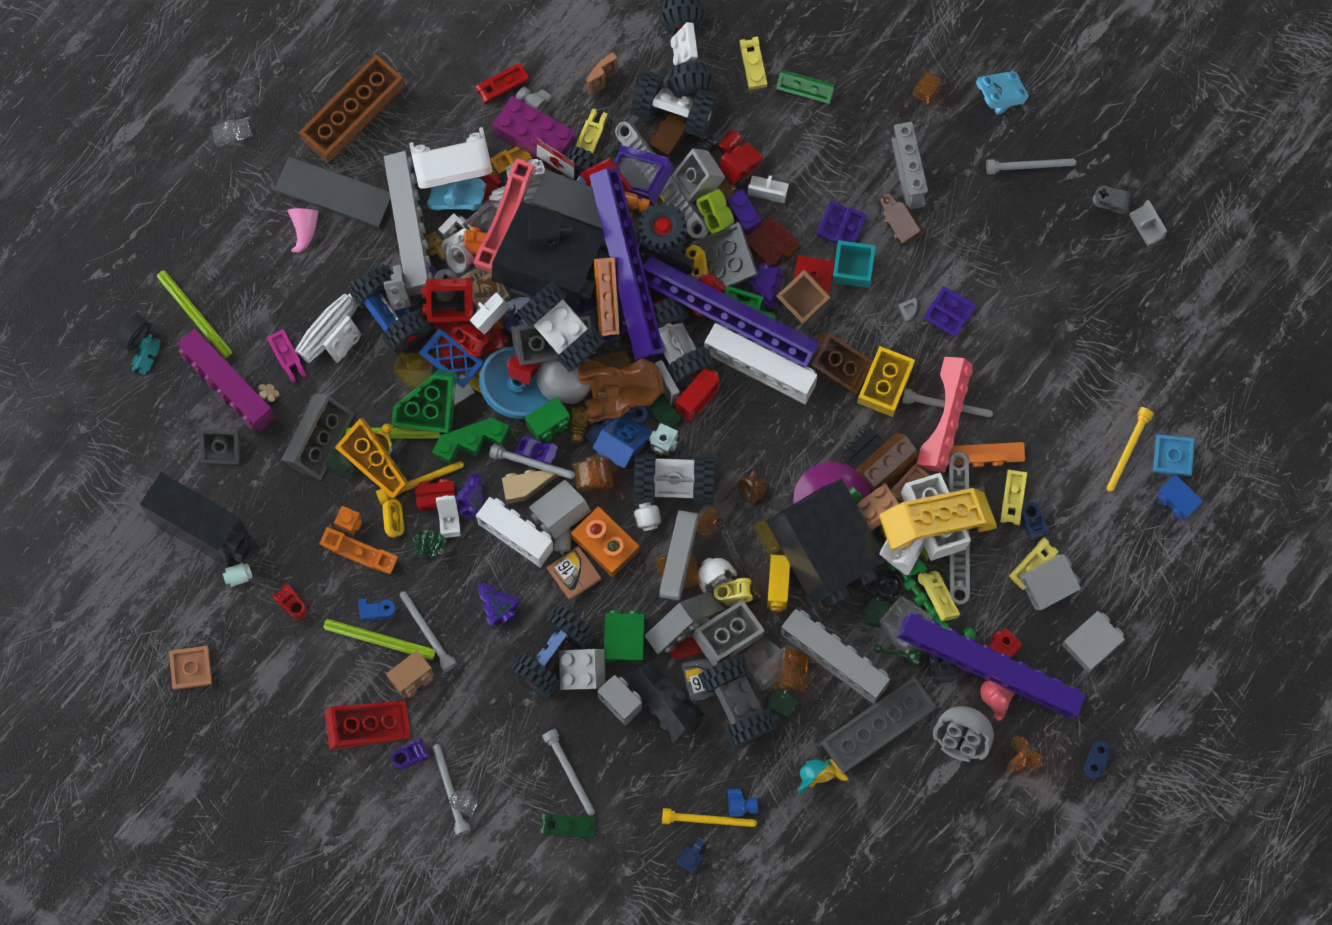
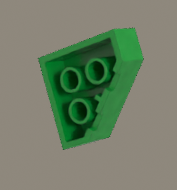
(429, 404)

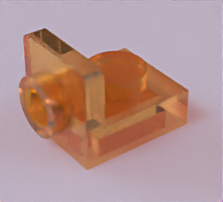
(706, 519)

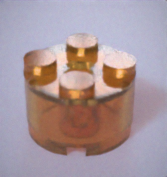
(593, 474)

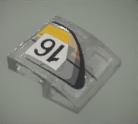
(694, 686)

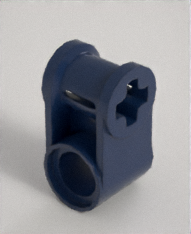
(1035, 525)

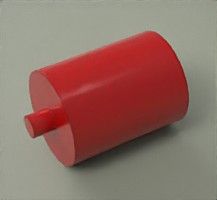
(729, 142)

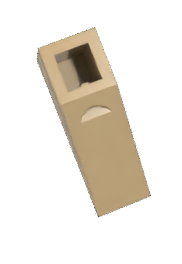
(523, 486)

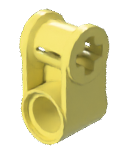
(737, 591)

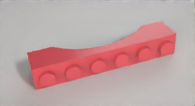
(514, 193)
(936, 450)

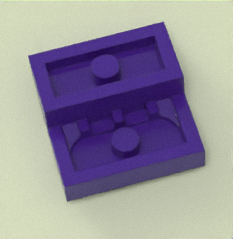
(840, 223)
(949, 311)

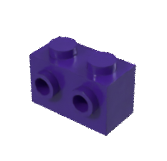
(743, 212)

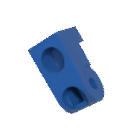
(376, 611)

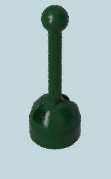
(913, 656)

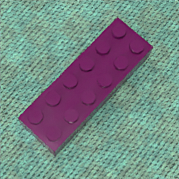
(226, 381)

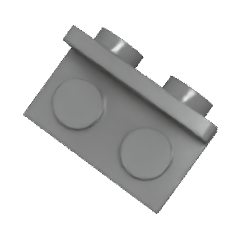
(396, 290)

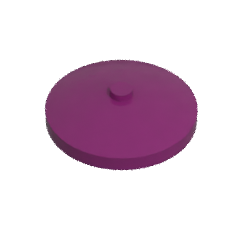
(827, 473)

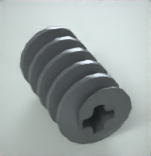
(445, 296)

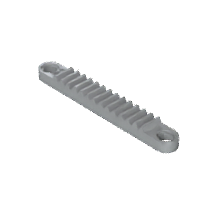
(671, 191)
(959, 562)

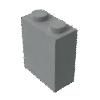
(559, 509)
(1050, 581)
(1093, 641)

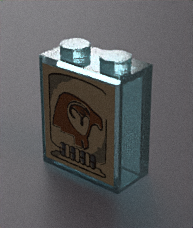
(483, 287)

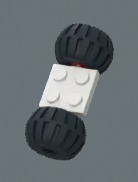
(683, 19)

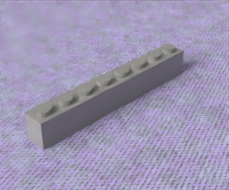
(407, 221)

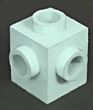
(663, 440)

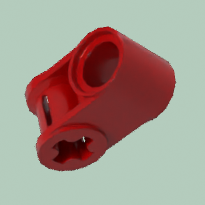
(470, 337)
(289, 600)

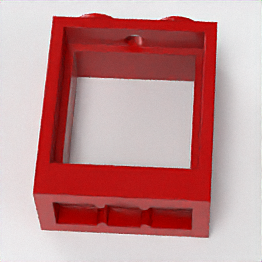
(448, 285)
(698, 394)

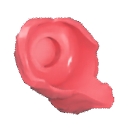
(996, 697)

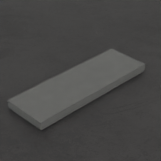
(333, 192)
(573, 201)
(878, 725)

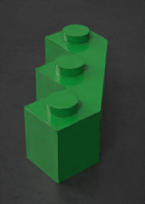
(470, 439)

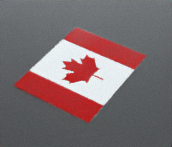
(554, 160)

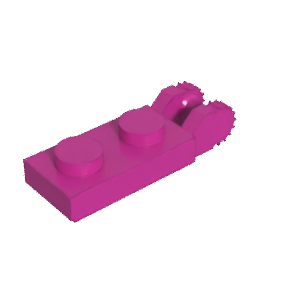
(285, 353)

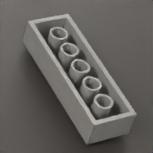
(835, 656)

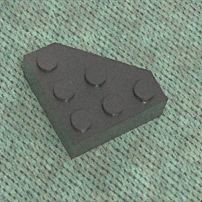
(683, 621)

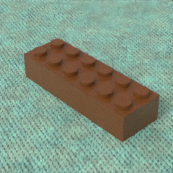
(351, 108)

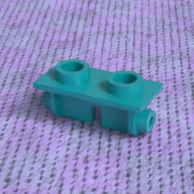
(148, 347)

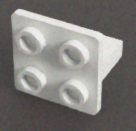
(903, 558)

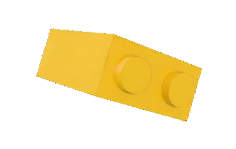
(778, 583)

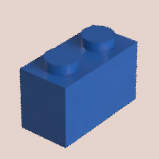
(1179, 498)

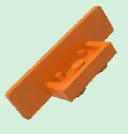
(990, 453)

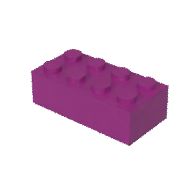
(523, 125)

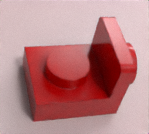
(492, 182)

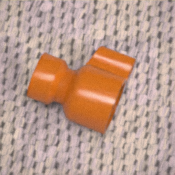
(635, 203)

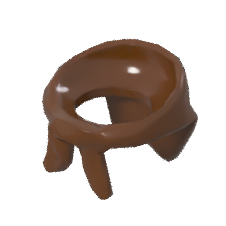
(752, 488)

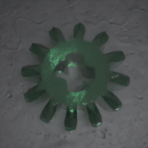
(428, 543)

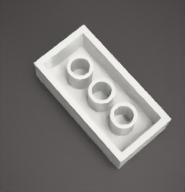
(515, 532)
(943, 544)

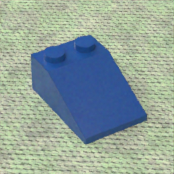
(622, 440)

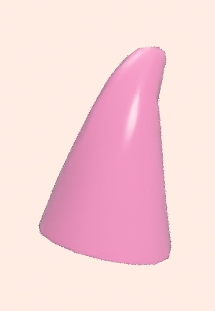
(305, 224)

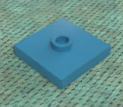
(1173, 455)

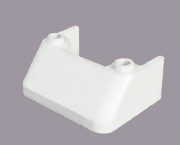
(451, 162)

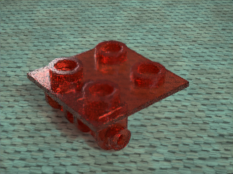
(770, 240)

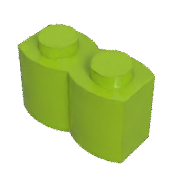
(715, 212)

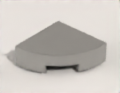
(908, 309)

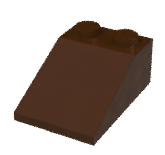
(840, 363)

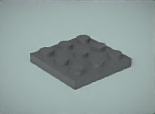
(728, 255)

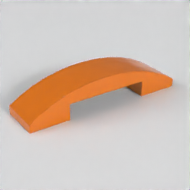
(357, 551)

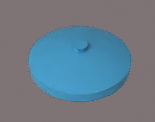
(505, 393)

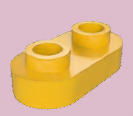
(700, 260)
(393, 518)

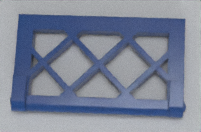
(436, 362)

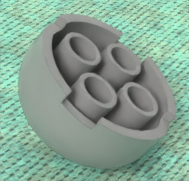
(558, 382)
(968, 724)

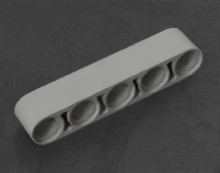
(679, 555)

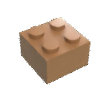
(803, 296)
(410, 675)

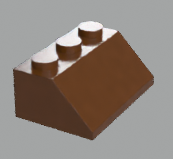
(888, 462)

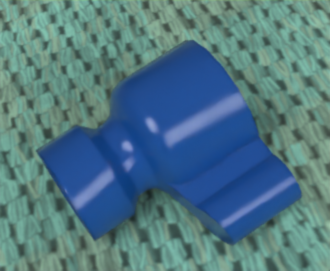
(738, 805)

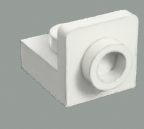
(450, 226)

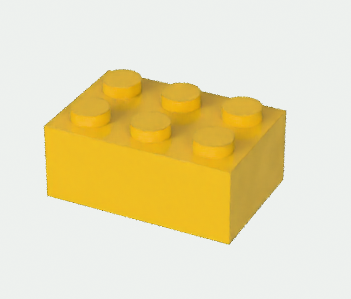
(886, 381)

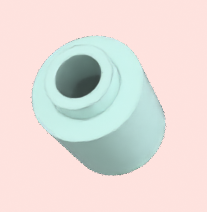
(237, 574)

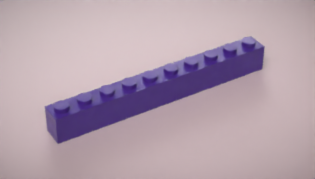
(628, 265)
(729, 312)
(991, 665)

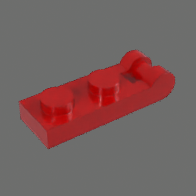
(502, 83)

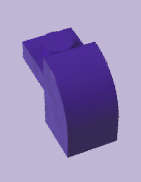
(536, 450)

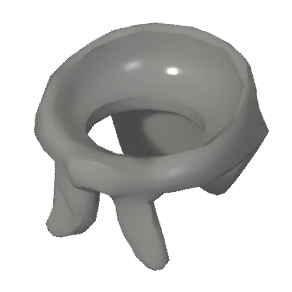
(459, 267)

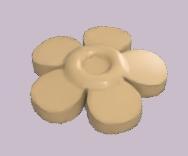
(268, 392)

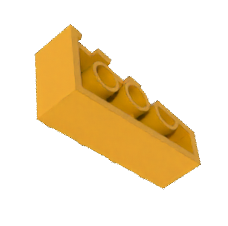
(370, 456)

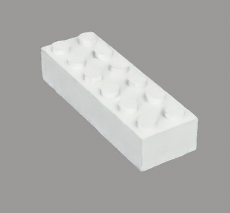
(761, 363)

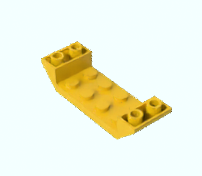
(936, 517)

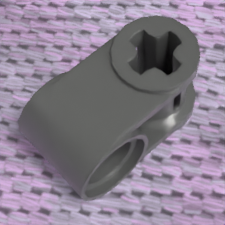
(1113, 200)

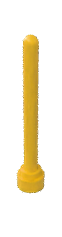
(1144, 416)
(383, 496)
(670, 816)

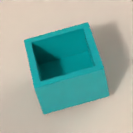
(853, 264)

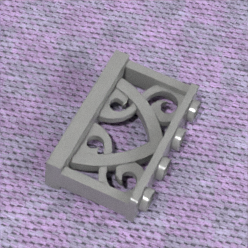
(909, 165)

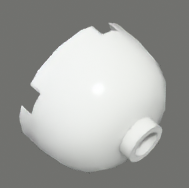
(714, 573)

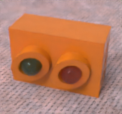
(605, 541)

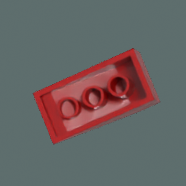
(366, 724)

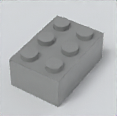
(728, 633)

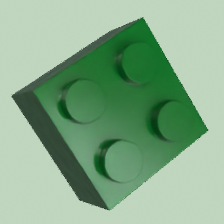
(548, 421)

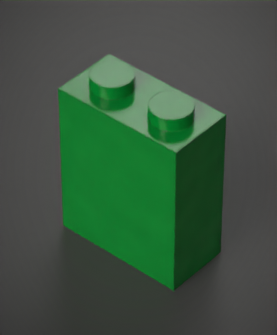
(624, 637)

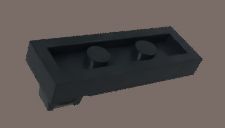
(672, 259)

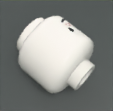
(647, 516)

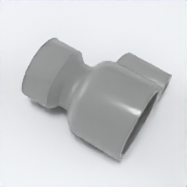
(535, 100)

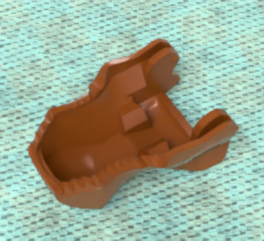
(619, 389)

